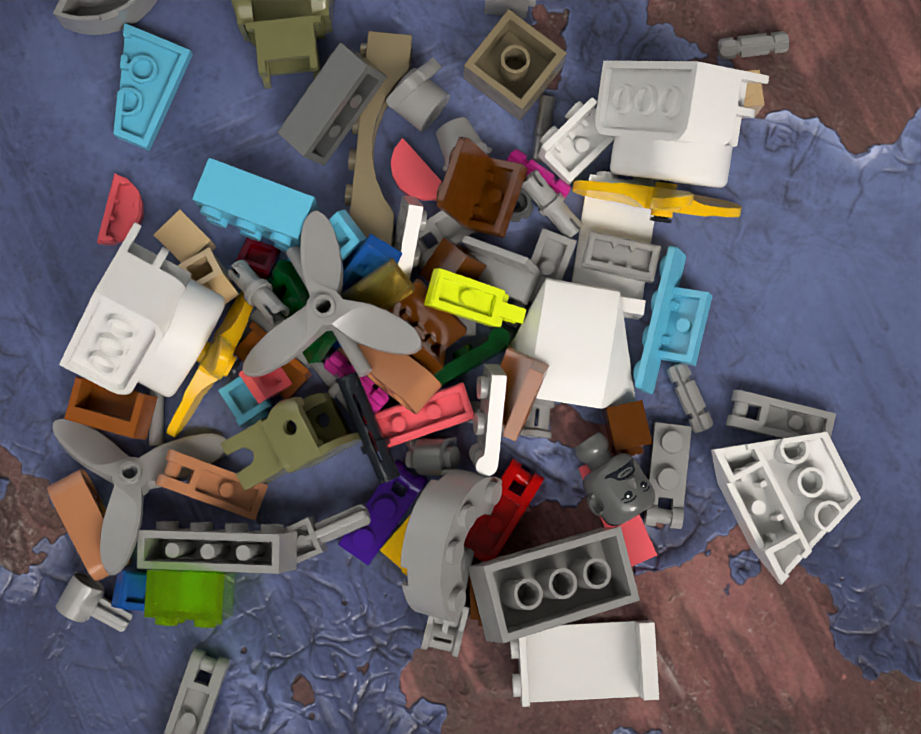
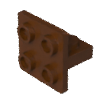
(434, 327)

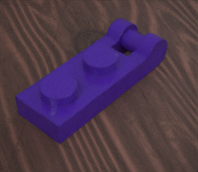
(385, 512)

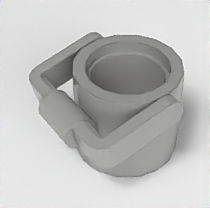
(418, 97)

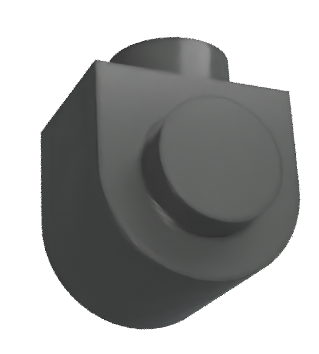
(435, 454)

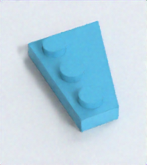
(148, 84)

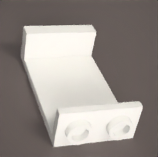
(620, 221)
(587, 662)

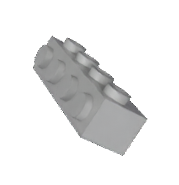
(217, 549)

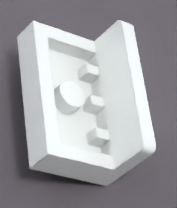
(575, 144)

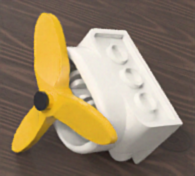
(673, 128)
(152, 327)

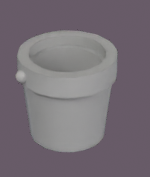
(451, 131)

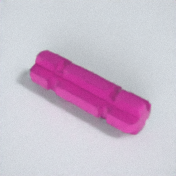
(558, 186)
(338, 365)

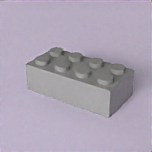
(553, 584)

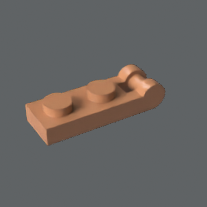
(211, 485)

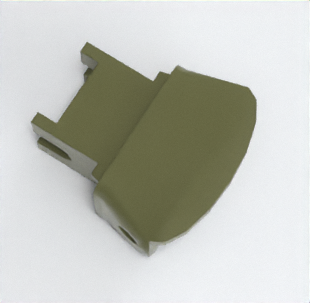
(285, 33)
(281, 449)

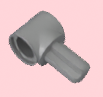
(85, 599)

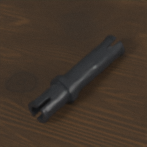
(385, 468)

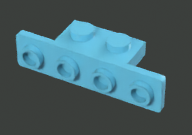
(675, 323)

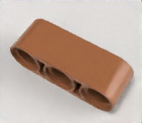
(400, 378)
(82, 516)

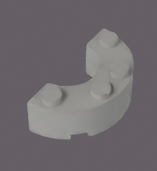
(100, 16)
(436, 540)

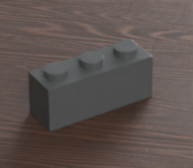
(332, 104)

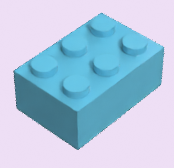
(252, 204)

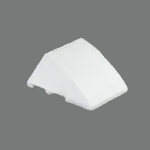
(584, 342)
(785, 495)

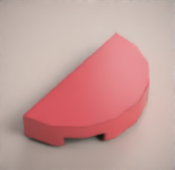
(413, 174)
(121, 211)

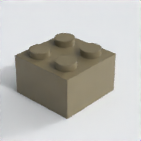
(514, 65)

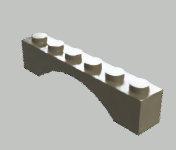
(369, 209)

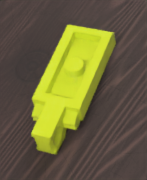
(471, 299)

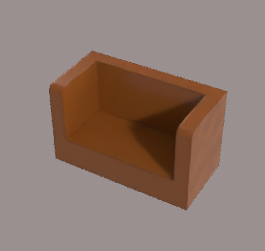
(108, 411)

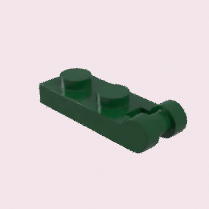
(294, 294)
(470, 358)

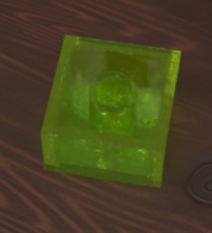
(189, 595)

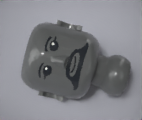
(616, 484)

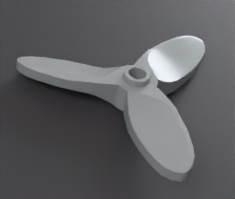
(324, 280)
(131, 480)

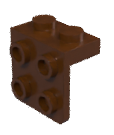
(480, 189)

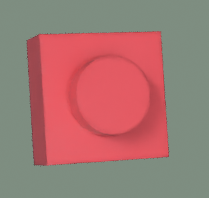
(268, 385)

